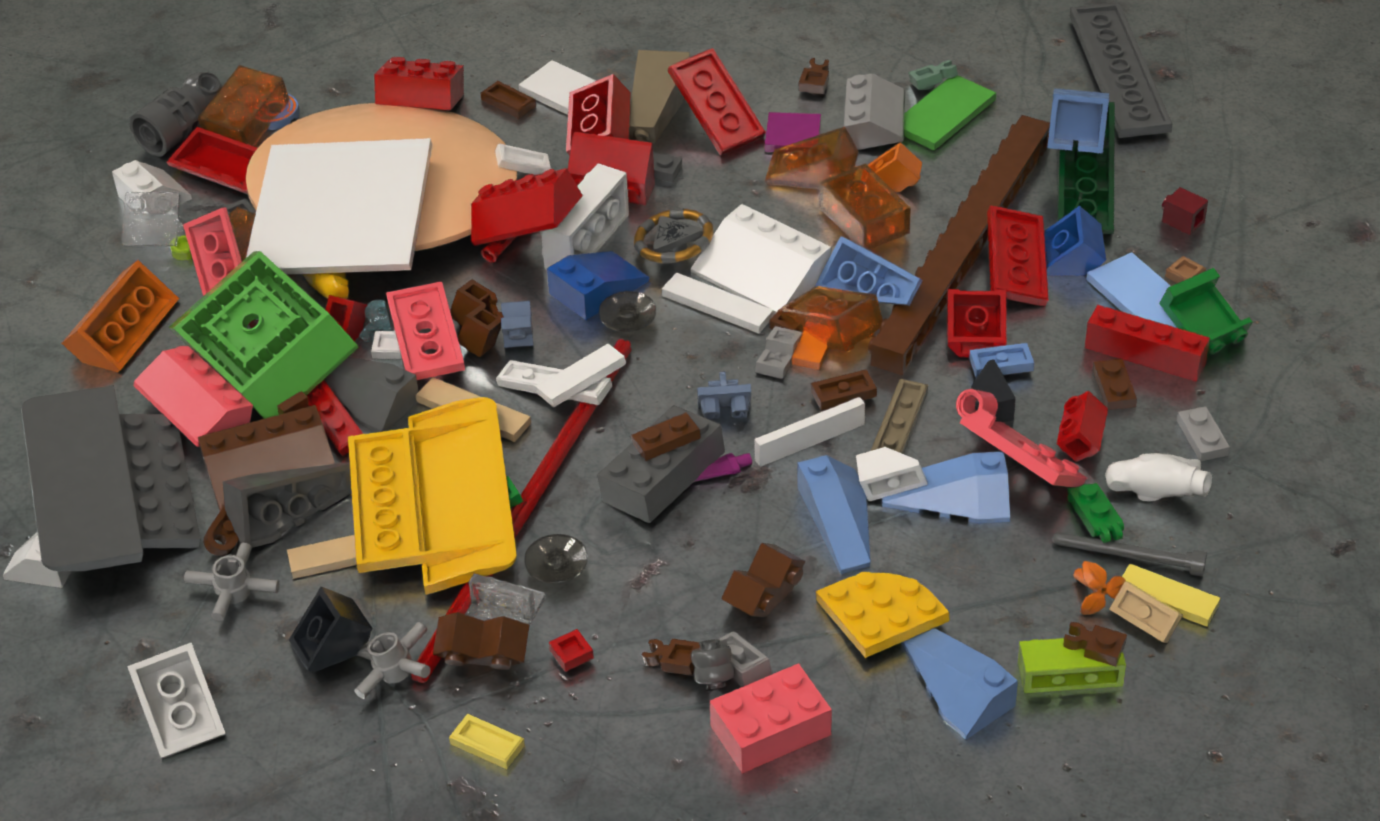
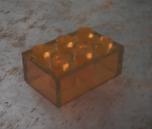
(245, 105)
(864, 207)

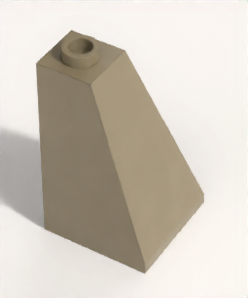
(654, 94)

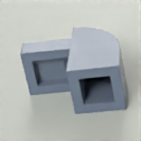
(517, 324)

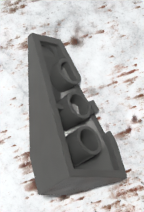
(374, 391)
(273, 502)

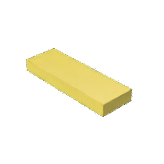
(1189, 601)

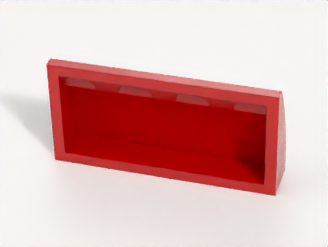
(214, 158)

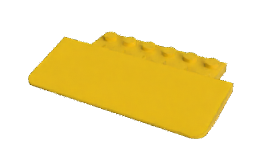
(434, 496)

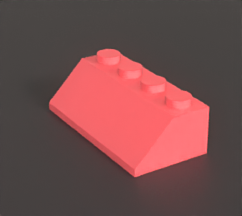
(192, 394)

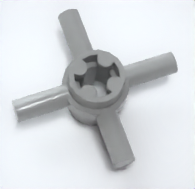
(231, 581)
(391, 659)

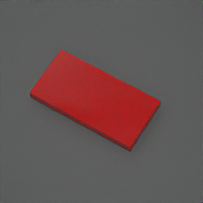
(716, 101)
(1017, 255)

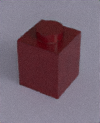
(1184, 210)

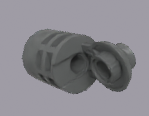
(173, 113)

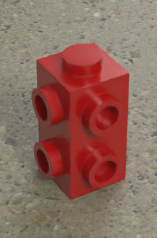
(1082, 426)

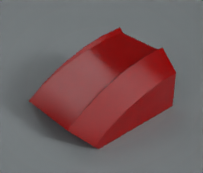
(975, 320)

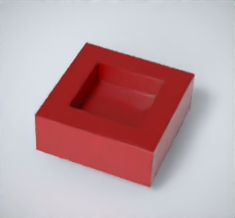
(571, 650)

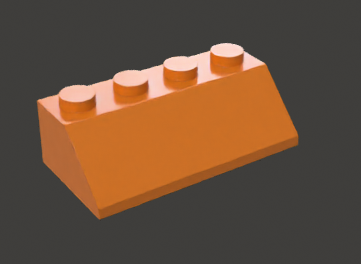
(121, 319)

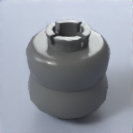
(712, 664)

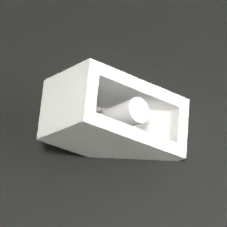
(888, 473)

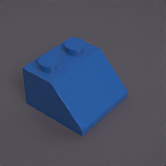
(1074, 245)

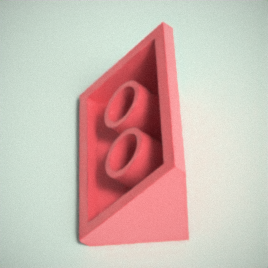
(212, 247)

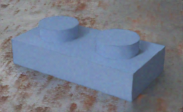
(1009, 358)

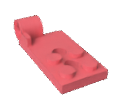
(425, 309)
(1035, 457)

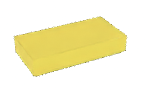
(487, 741)

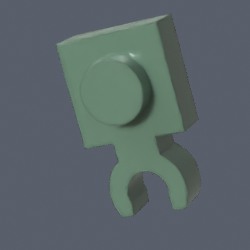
(928, 76)

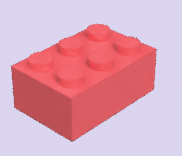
(770, 718)

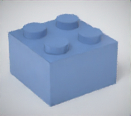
(1080, 118)

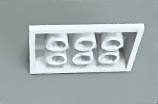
(761, 259)

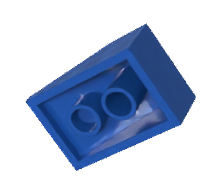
(589, 278)

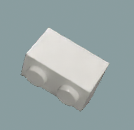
(146, 178)

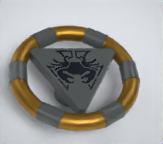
(673, 236)

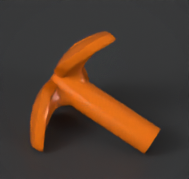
(1094, 578)

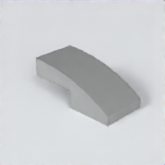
(778, 352)

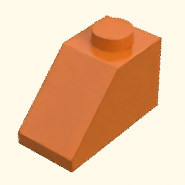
(897, 168)

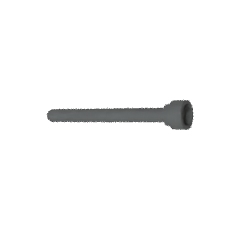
(1192, 562)

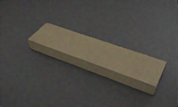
(901, 416)

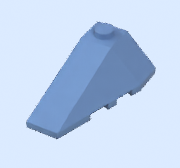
(863, 271)
(962, 486)
(838, 509)
(963, 681)

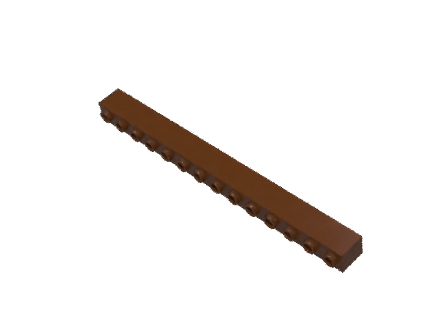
(959, 246)

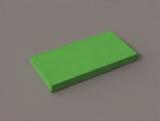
(945, 111)

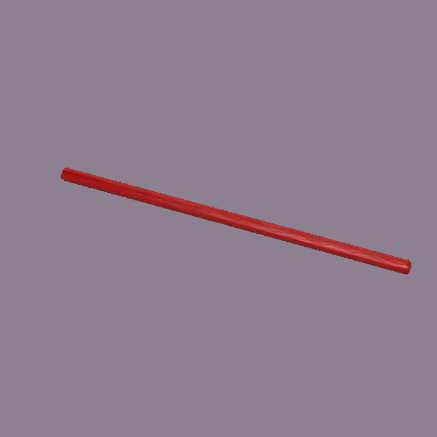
(530, 496)

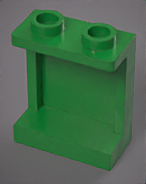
(1201, 309)

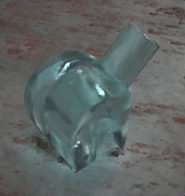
(376, 319)

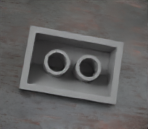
(874, 111)

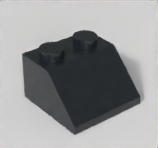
(330, 631)

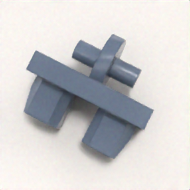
(724, 394)

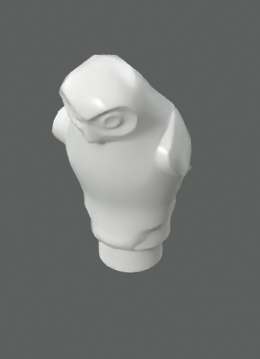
(1159, 476)

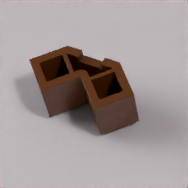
(478, 315)
(767, 581)
(491, 642)

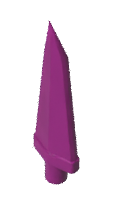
(726, 465)

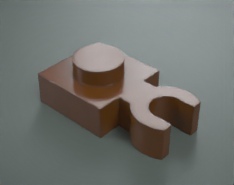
(815, 78)
(1099, 645)
(671, 657)

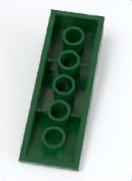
(1088, 179)

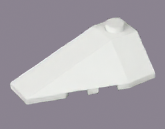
(28, 568)

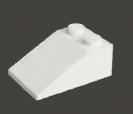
(176, 700)

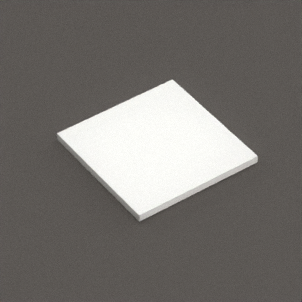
(342, 205)

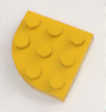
(881, 609)

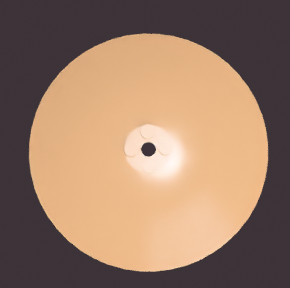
(459, 163)

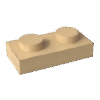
(1146, 612)

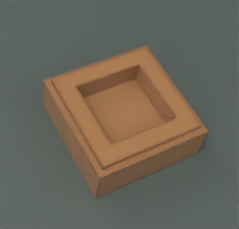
(1183, 269)

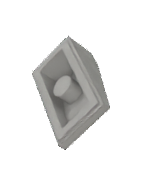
(747, 661)

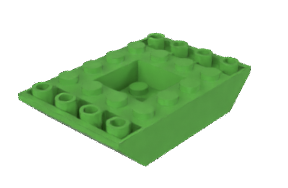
(281, 355)

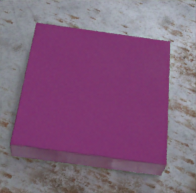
(790, 128)

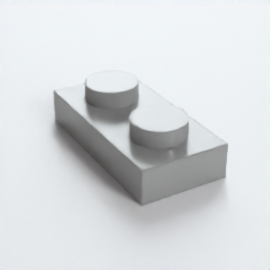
(1203, 433)

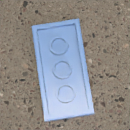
(1132, 287)

